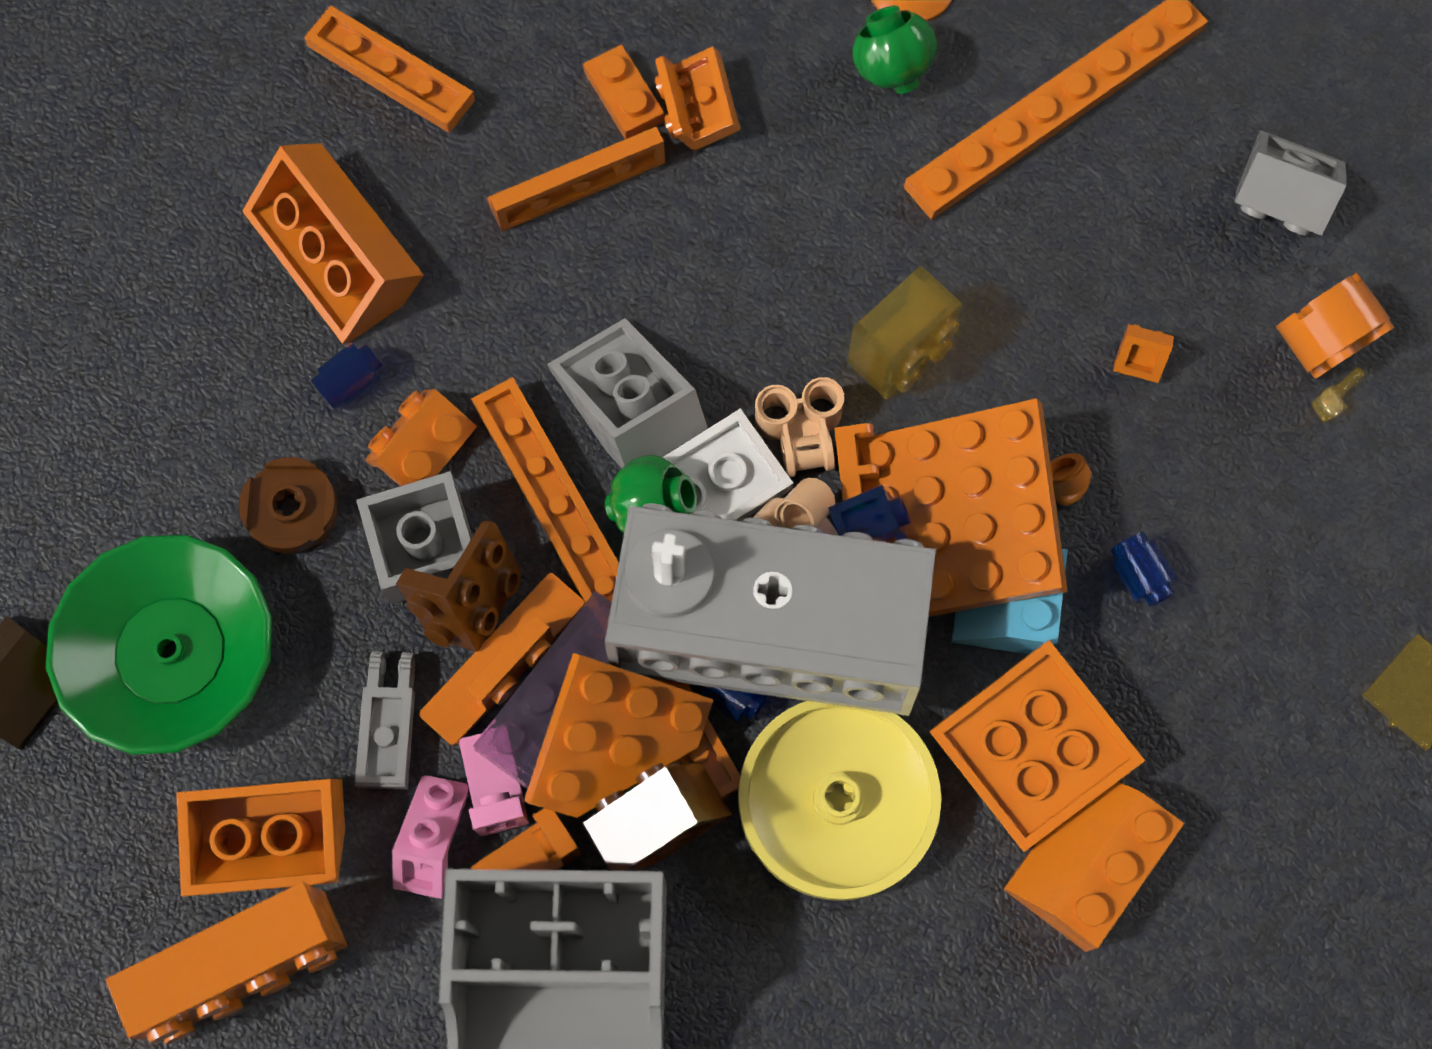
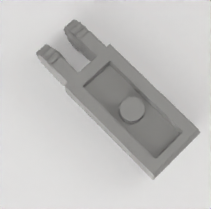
(386, 726)

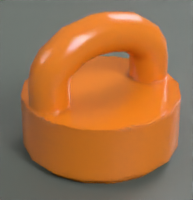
(1070, 478)

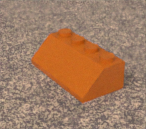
(331, 240)

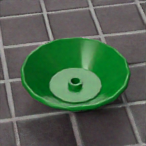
(121, 617)

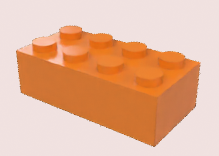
(226, 964)

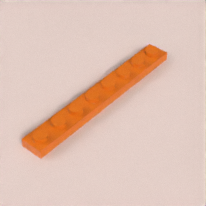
(1054, 106)

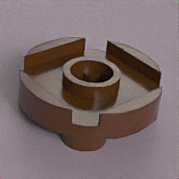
(307, 525)

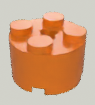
(1335, 325)

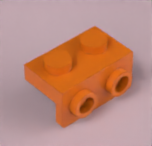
(697, 98)
(420, 439)

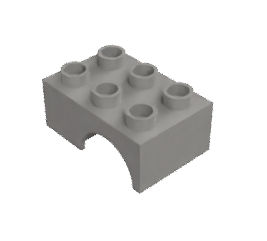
(553, 959)

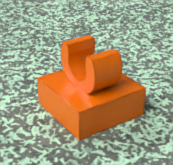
(1143, 353)

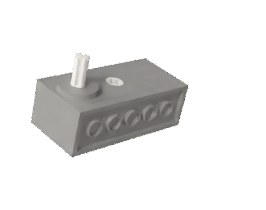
(771, 609)

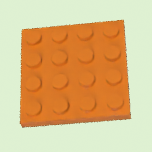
(979, 498)

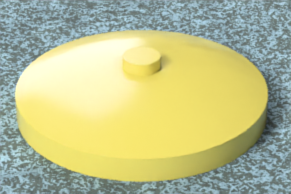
(839, 800)

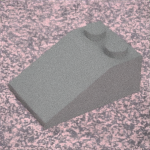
(629, 394)

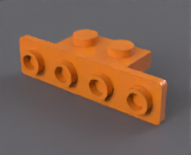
(510, 650)

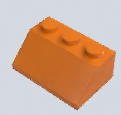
(260, 836)
(1094, 864)

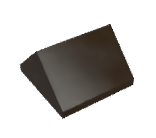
(24, 684)

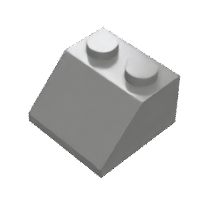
(1291, 184)

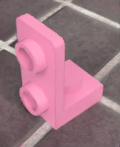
(494, 794)
(426, 835)

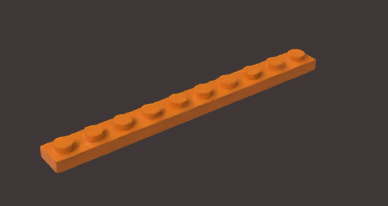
(574, 531)

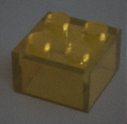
(904, 333)

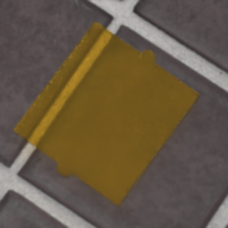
(1405, 691)

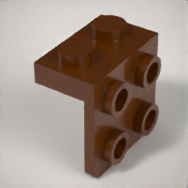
(472, 597)

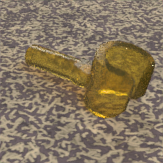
(1330, 403)

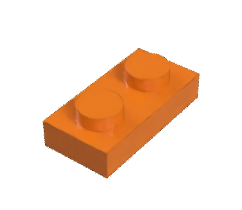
(623, 92)

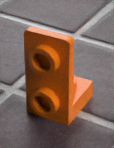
(537, 848)

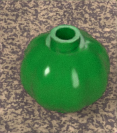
(894, 49)
(649, 481)

